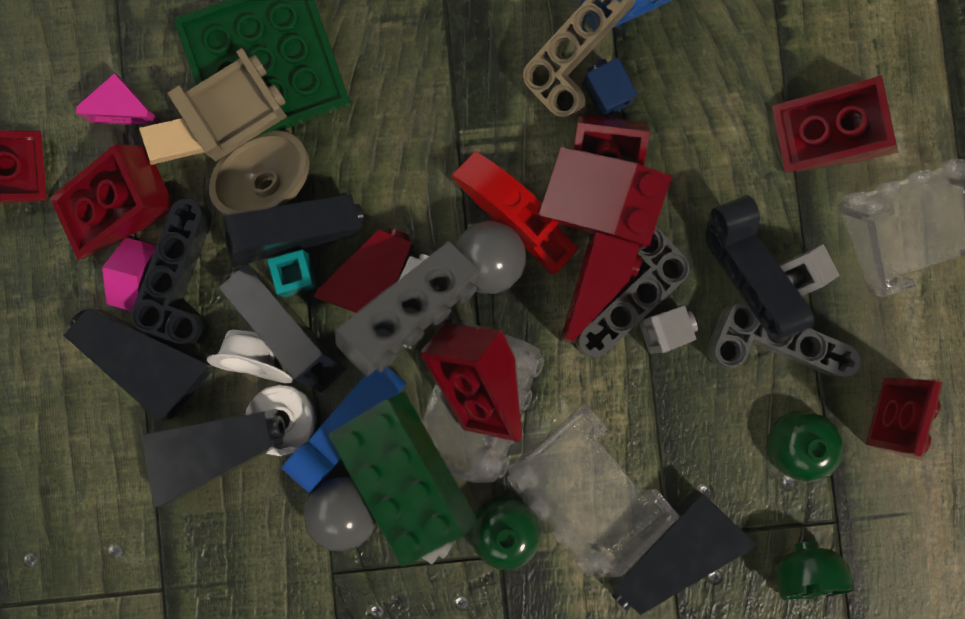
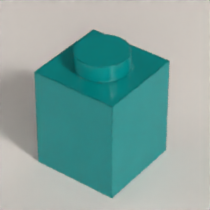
(293, 273)

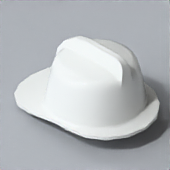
(248, 354)

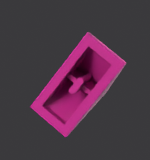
(116, 104)
(125, 272)

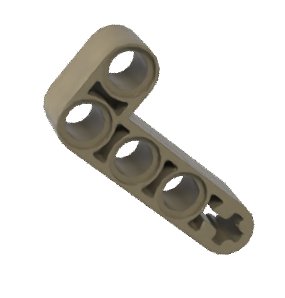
(583, 43)

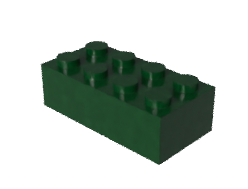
(403, 479)

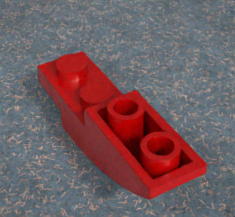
(514, 205)

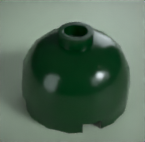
(805, 446)
(506, 533)
(813, 573)

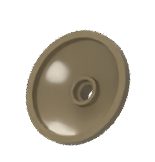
(260, 174)

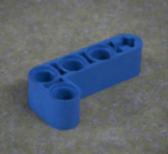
(318, 456)

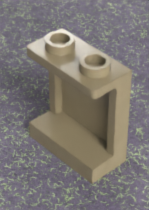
(230, 106)

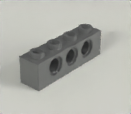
(443, 268)

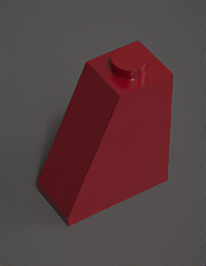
(368, 271)

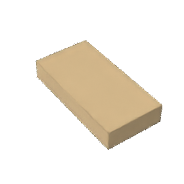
(169, 141)

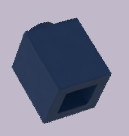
(609, 87)

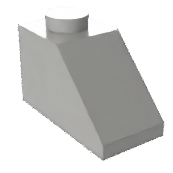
(810, 270)
(668, 330)

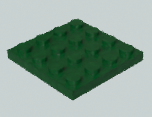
(285, 39)

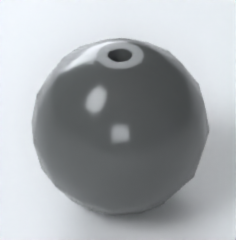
(496, 253)
(338, 515)

